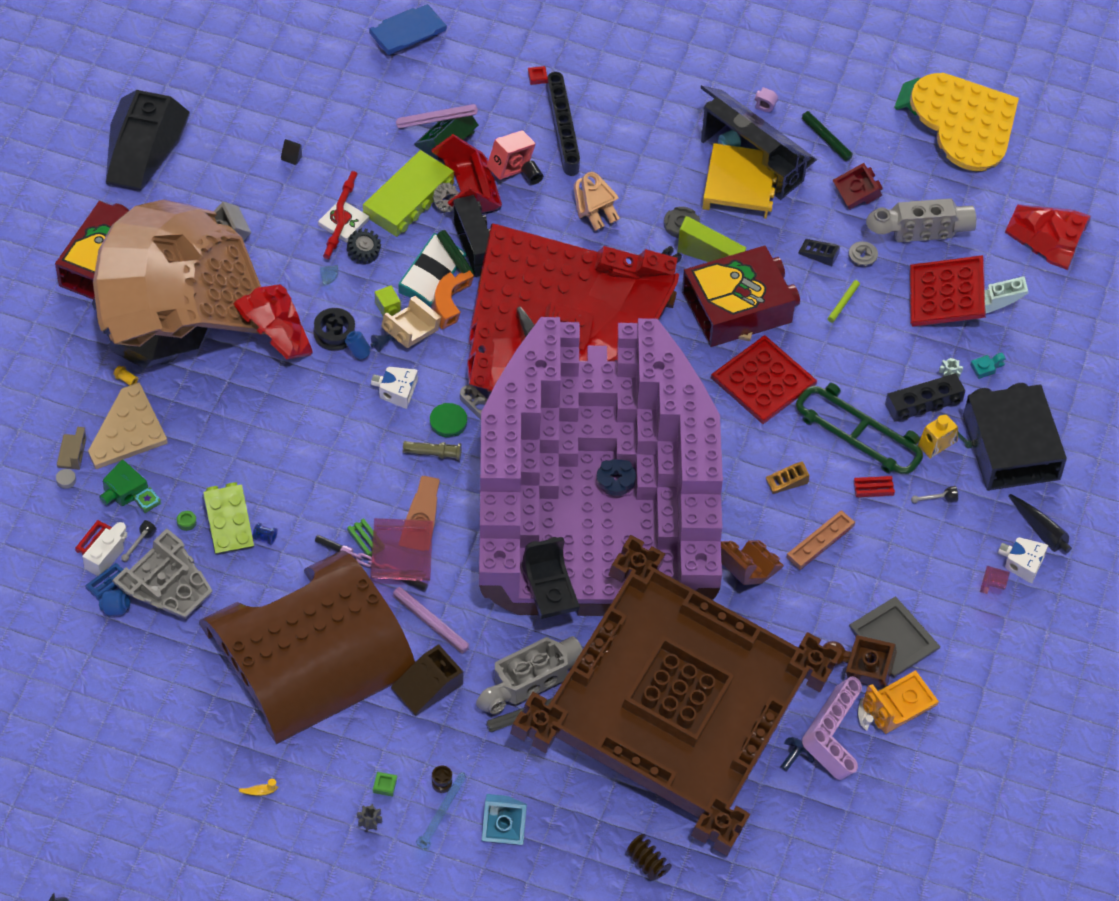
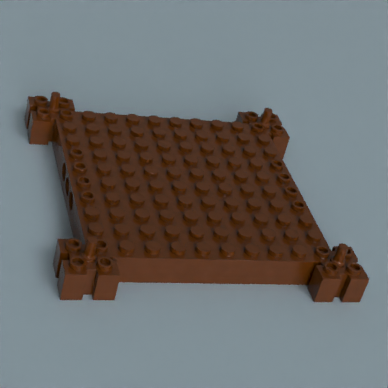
(677, 693)

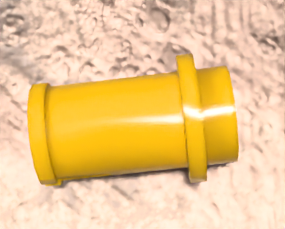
(124, 375)

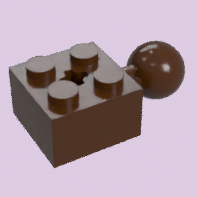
(863, 653)

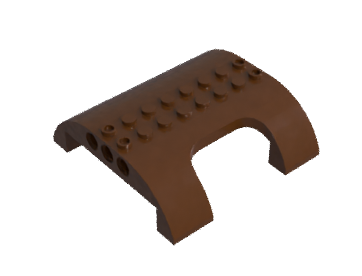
(314, 646)

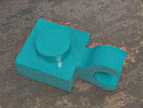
(985, 366)

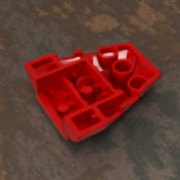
(1049, 231)
(276, 316)

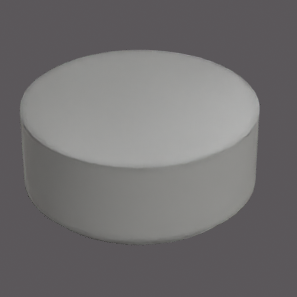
(66, 478)

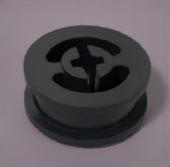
(334, 320)

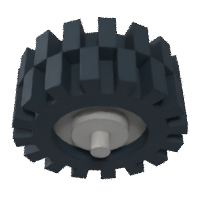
(363, 246)

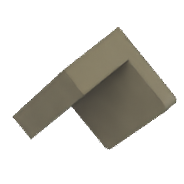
(72, 450)

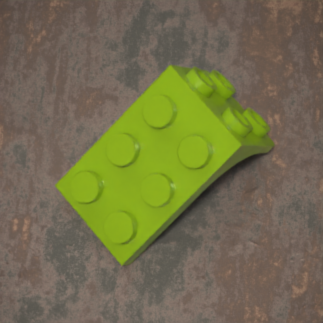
(228, 517)

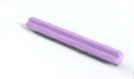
(436, 116)
(431, 620)

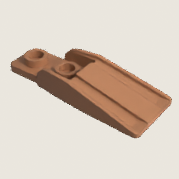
(425, 501)

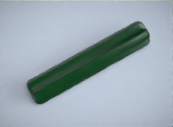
(454, 252)

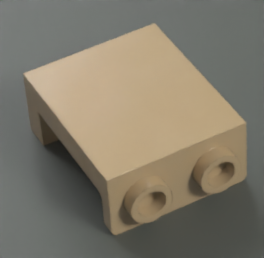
(412, 323)

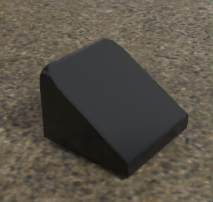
(291, 152)

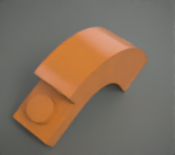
(442, 300)

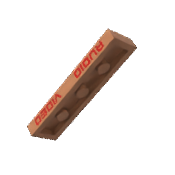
(820, 540)

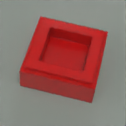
(537, 75)

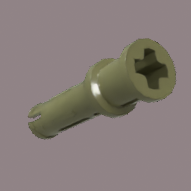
(442, 450)

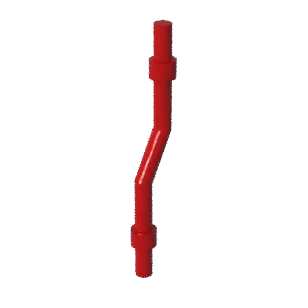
(333, 240)

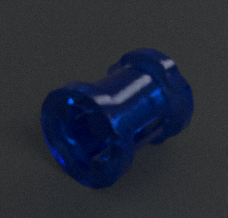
(264, 533)

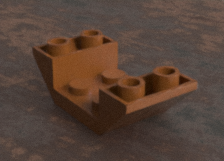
(751, 564)

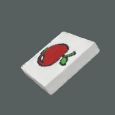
(353, 218)

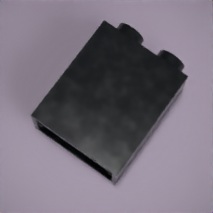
(1014, 436)

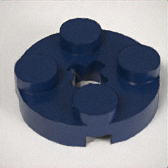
(616, 467)

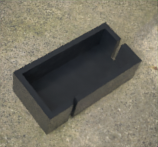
(469, 220)

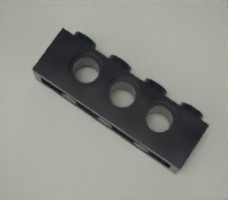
(925, 397)

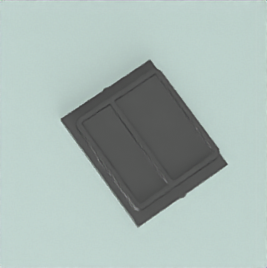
(896, 625)

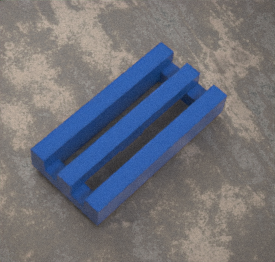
(107, 585)

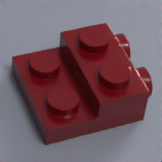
(858, 186)

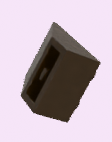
(428, 680)

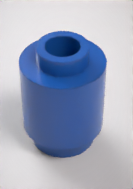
(358, 345)

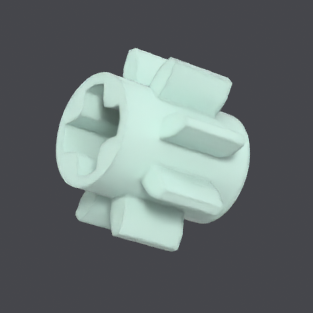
(950, 367)

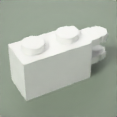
(105, 549)

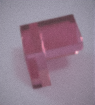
(995, 578)

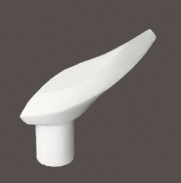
(864, 717)

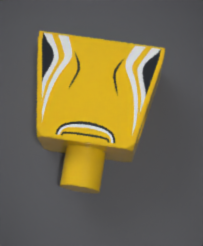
(938, 436)

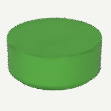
(186, 520)

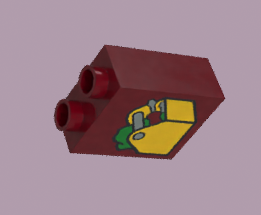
(78, 261)
(739, 295)

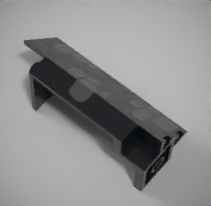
(779, 152)

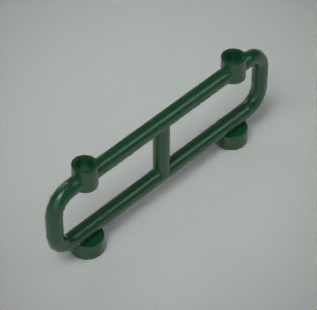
(831, 393)

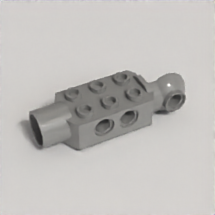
(923, 220)
(529, 671)

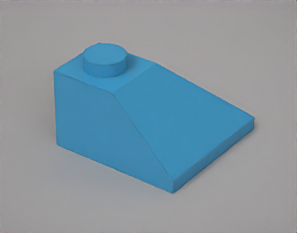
(504, 820)

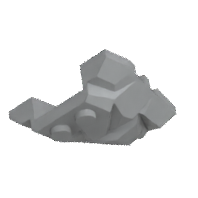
(166, 578)

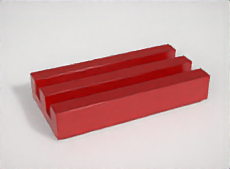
(873, 483)
(80, 547)

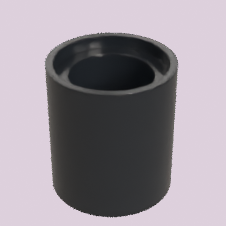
(532, 172)

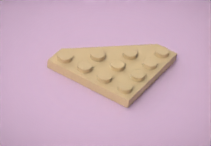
(127, 429)

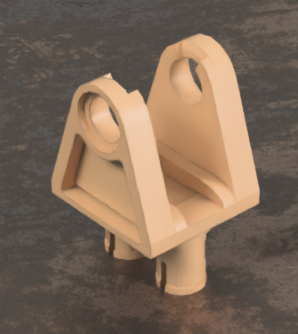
(595, 198)

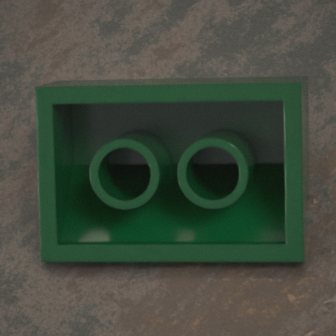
(460, 127)

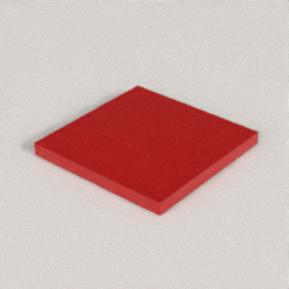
(947, 291)
(763, 379)

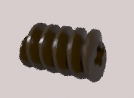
(647, 859)

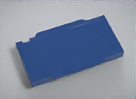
(407, 28)

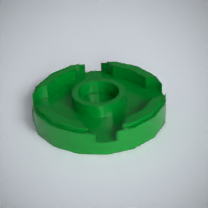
(448, 420)

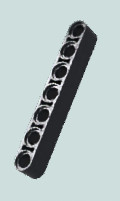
(563, 124)

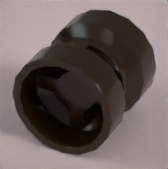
(442, 773)

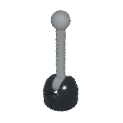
(949, 494)
(146, 530)

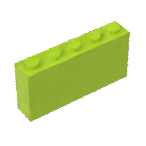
(407, 193)

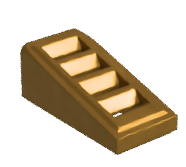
(787, 472)

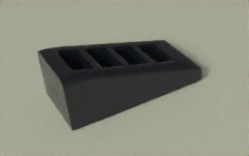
(831, 249)

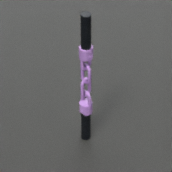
(337, 547)

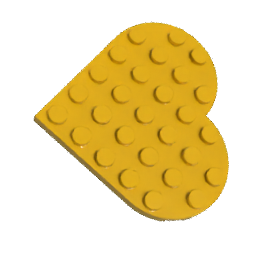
(969, 119)

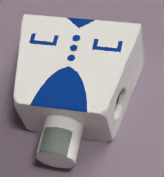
(396, 385)
(1024, 557)

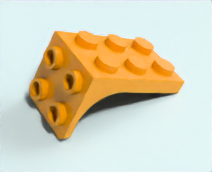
(899, 702)

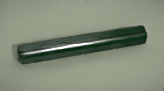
(827, 136)

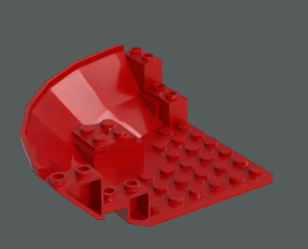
(560, 282)

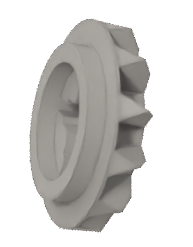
(440, 193)
(859, 248)

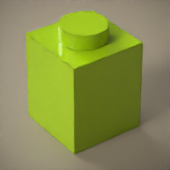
(387, 301)

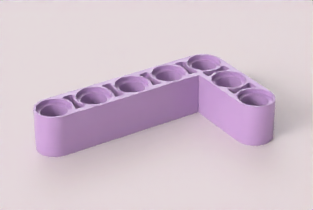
(819, 738)

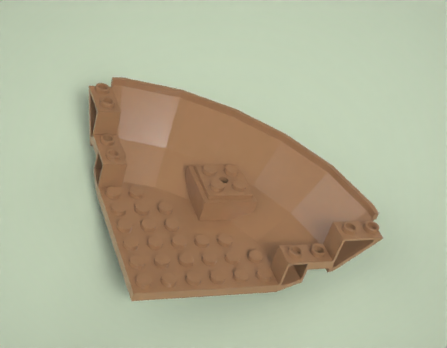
(170, 272)

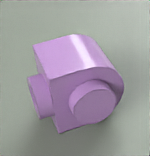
(766, 100)

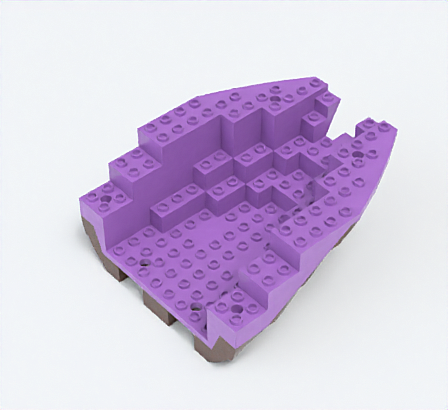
(555, 426)

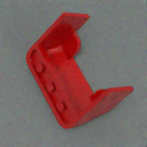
(471, 172)

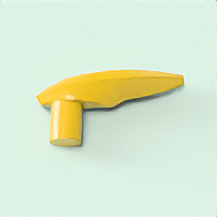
(262, 789)

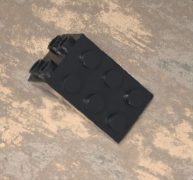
(548, 577)

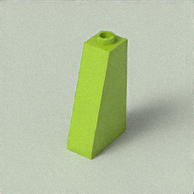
(705, 243)

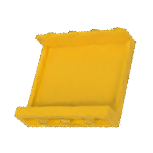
(739, 179)

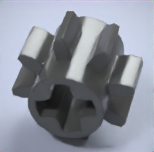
(369, 817)

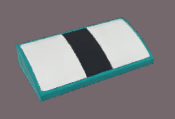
(427, 271)

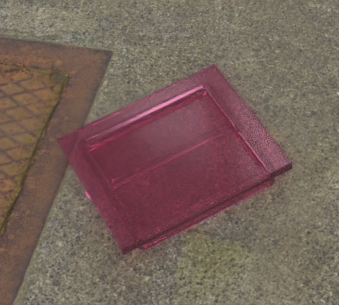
(402, 549)

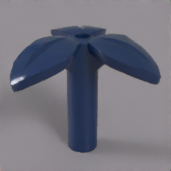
(799, 748)

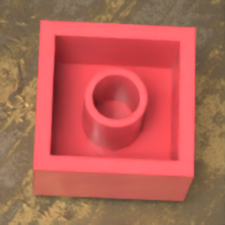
(510, 154)

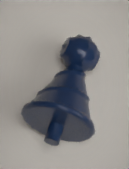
(380, 341)

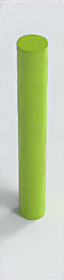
(841, 304)

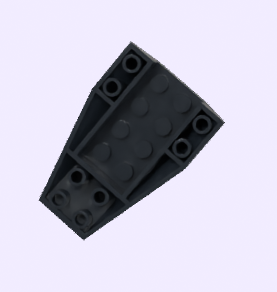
(142, 137)

